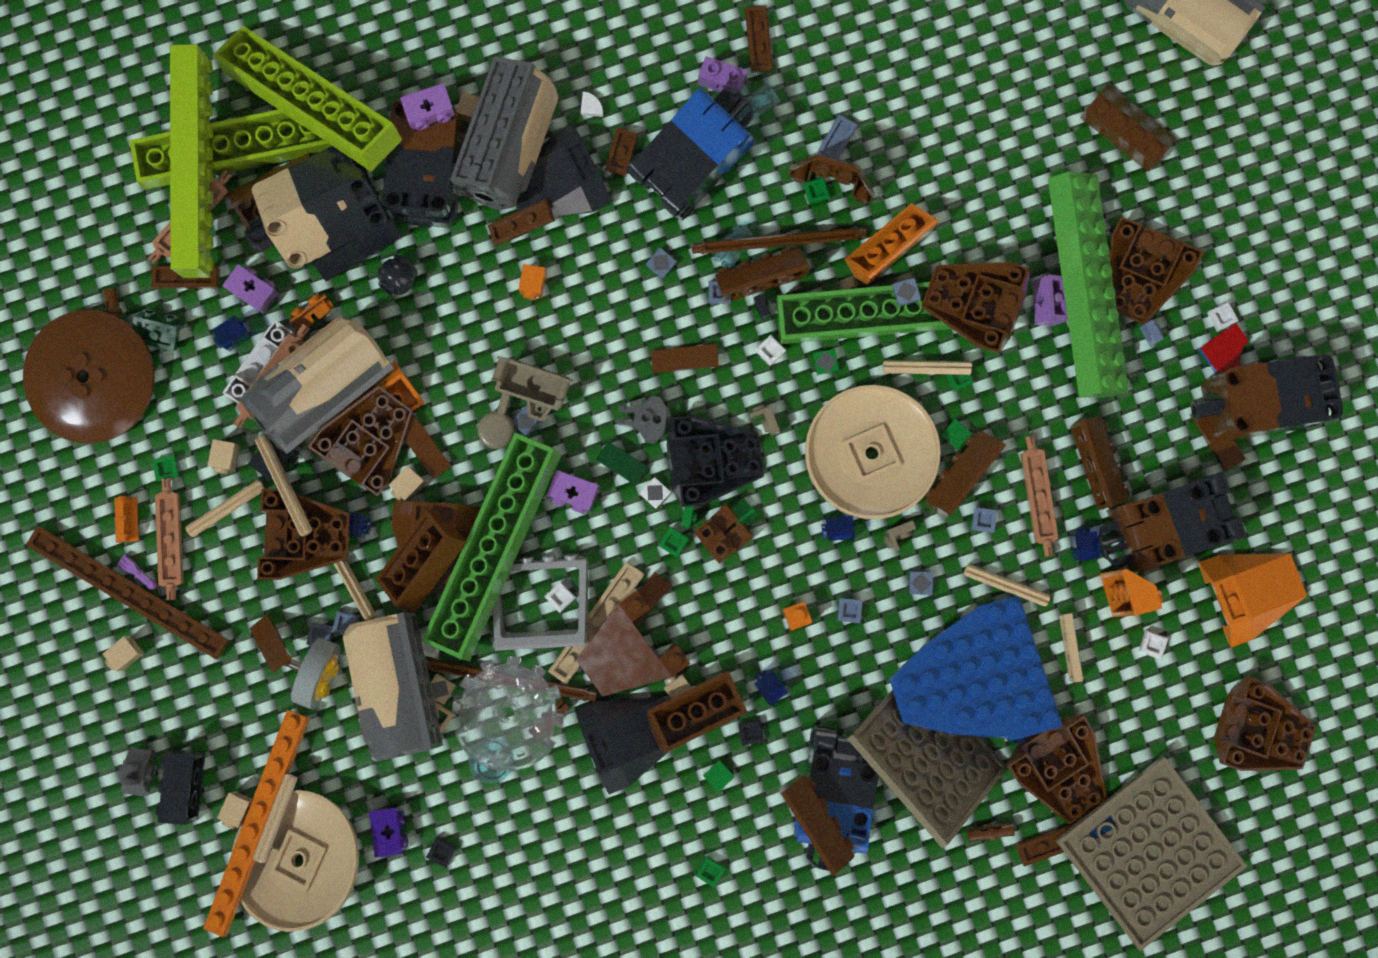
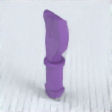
(130, 567)

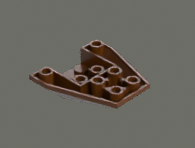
(829, 166)
(1147, 268)
(978, 300)
(365, 439)
(459, 516)
(292, 554)
(1261, 730)
(1062, 768)

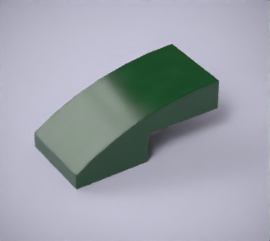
(621, 463)

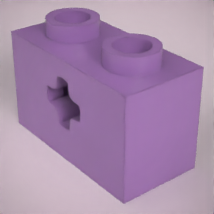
(720, 75)
(416, 107)
(239, 284)
(1049, 301)
(563, 482)

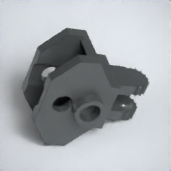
(645, 417)
(137, 772)

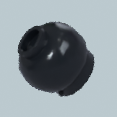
(396, 275)

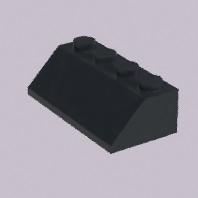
(356, 250)

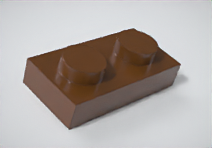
(621, 151)

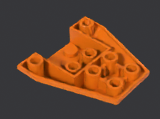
(1252, 591)

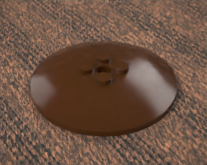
(118, 380)

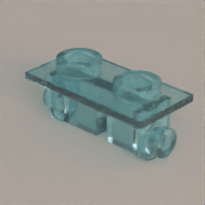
(730, 257)

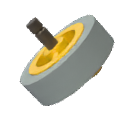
(315, 673)

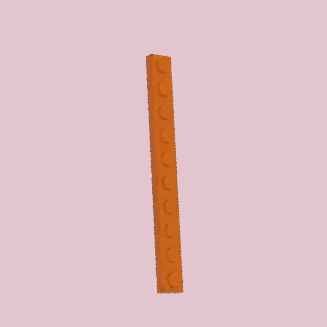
(241, 859)

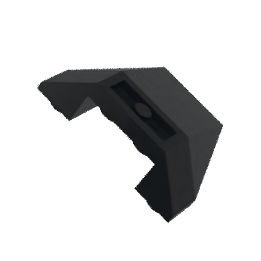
(565, 177)
(710, 459)
(620, 739)

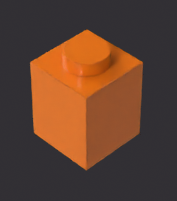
(532, 281)
(797, 616)

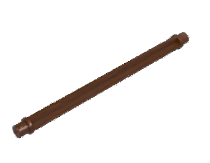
(778, 240)
(462, 670)

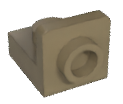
(769, 422)
(901, 531)

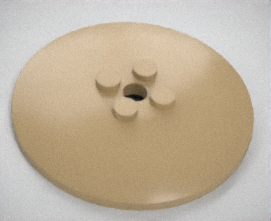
(875, 419)
(307, 895)

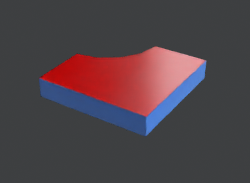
(1224, 349)

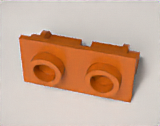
(316, 305)
(126, 519)

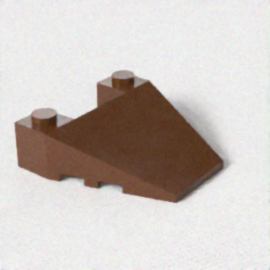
(621, 657)

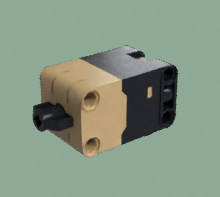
(314, 207)

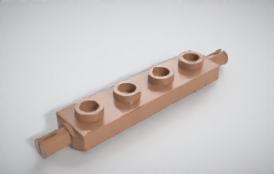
(162, 242)
(285, 348)
(1039, 496)
(169, 539)

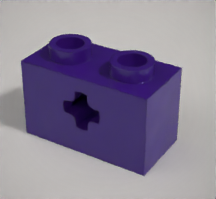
(382, 842)

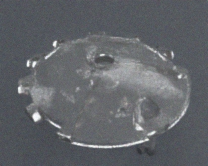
(487, 731)

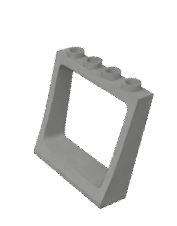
(546, 639)

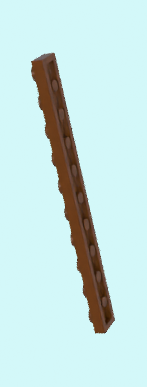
(127, 592)

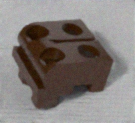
(713, 536)

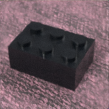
(180, 787)

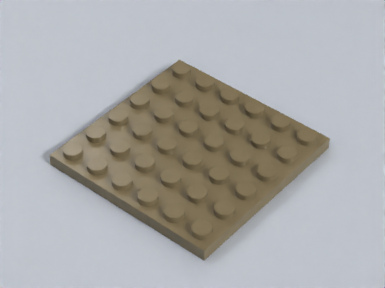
(929, 770)
(1158, 857)

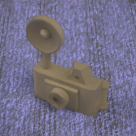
(527, 382)

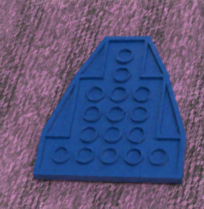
(979, 678)

